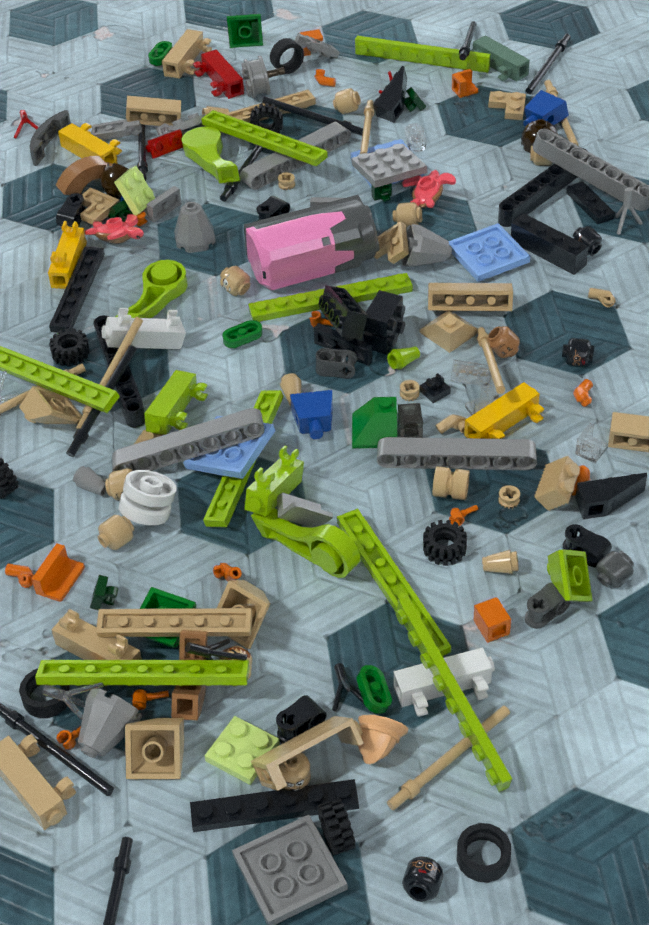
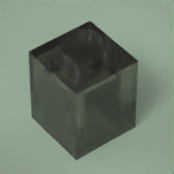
(410, 420)

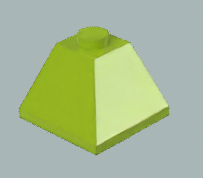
(570, 575)

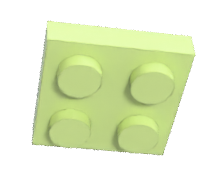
(135, 190)
(238, 746)

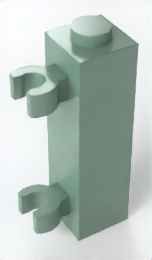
(503, 59)

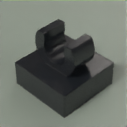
(435, 388)

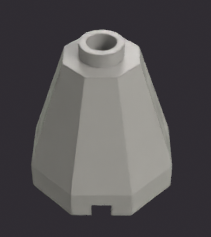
(193, 229)
(425, 247)
(104, 722)

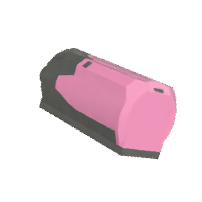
(311, 242)

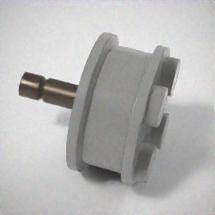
(258, 76)

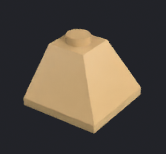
(449, 331)
(49, 408)
(245, 595)
(154, 748)

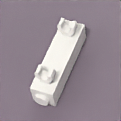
(152, 333)
(470, 670)

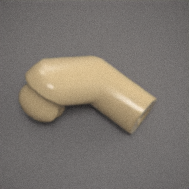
(604, 296)
(452, 421)

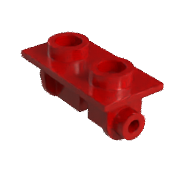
(165, 143)

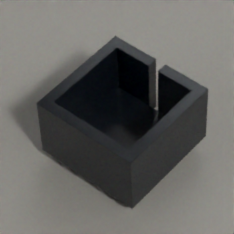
(384, 321)

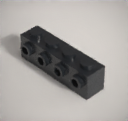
(549, 244)
(343, 312)

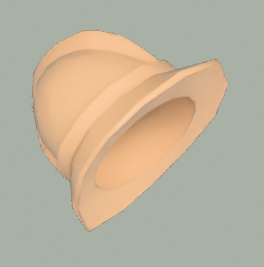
(379, 736)

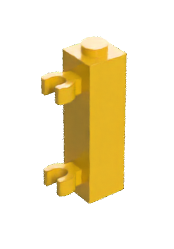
(84, 144)
(66, 255)
(504, 413)

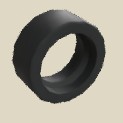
(279, 48)
(39, 709)
(490, 833)

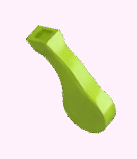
(204, 148)
(161, 284)
(321, 545)

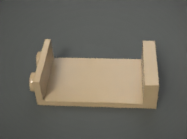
(267, 764)

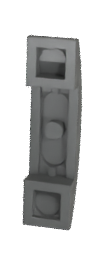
(46, 133)

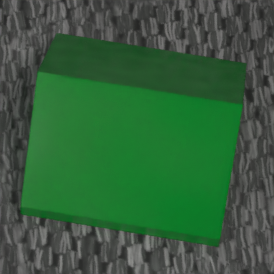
(163, 600)

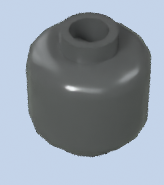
(615, 569)

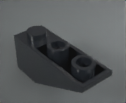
(392, 99)
(606, 495)

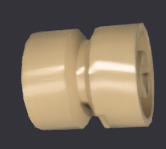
(451, 483)

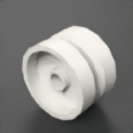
(147, 497)

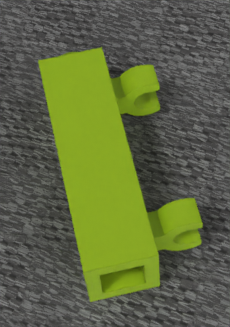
(171, 402)
(277, 479)

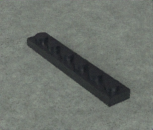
(77, 289)
(270, 805)

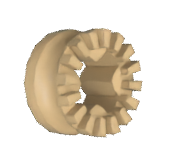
(286, 181)
(413, 388)
(508, 502)

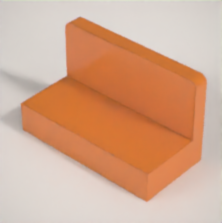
(56, 574)

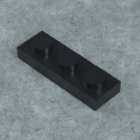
(590, 202)
(330, 338)

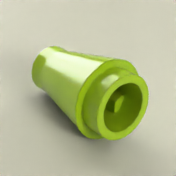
(402, 357)

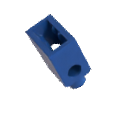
(546, 107)
(313, 412)

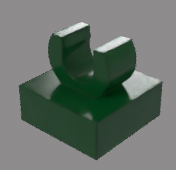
(413, 101)
(382, 192)
(120, 210)
(103, 593)

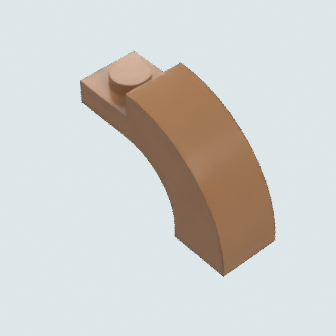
(80, 174)
(189, 699)

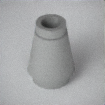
(89, 480)

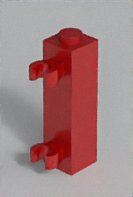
(222, 74)

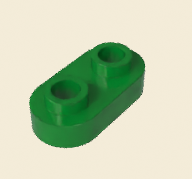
(159, 52)
(242, 334)
(374, 689)

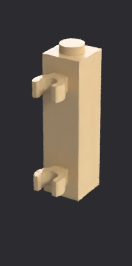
(184, 52)
(81, 640)
(29, 785)

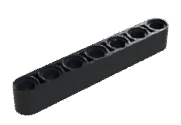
(534, 194)
(129, 399)

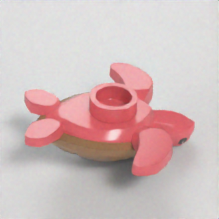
(428, 188)
(115, 230)

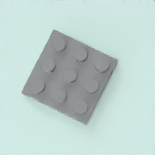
(389, 165)
(289, 870)

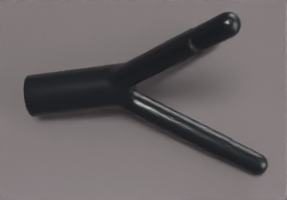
(210, 651)
(343, 684)

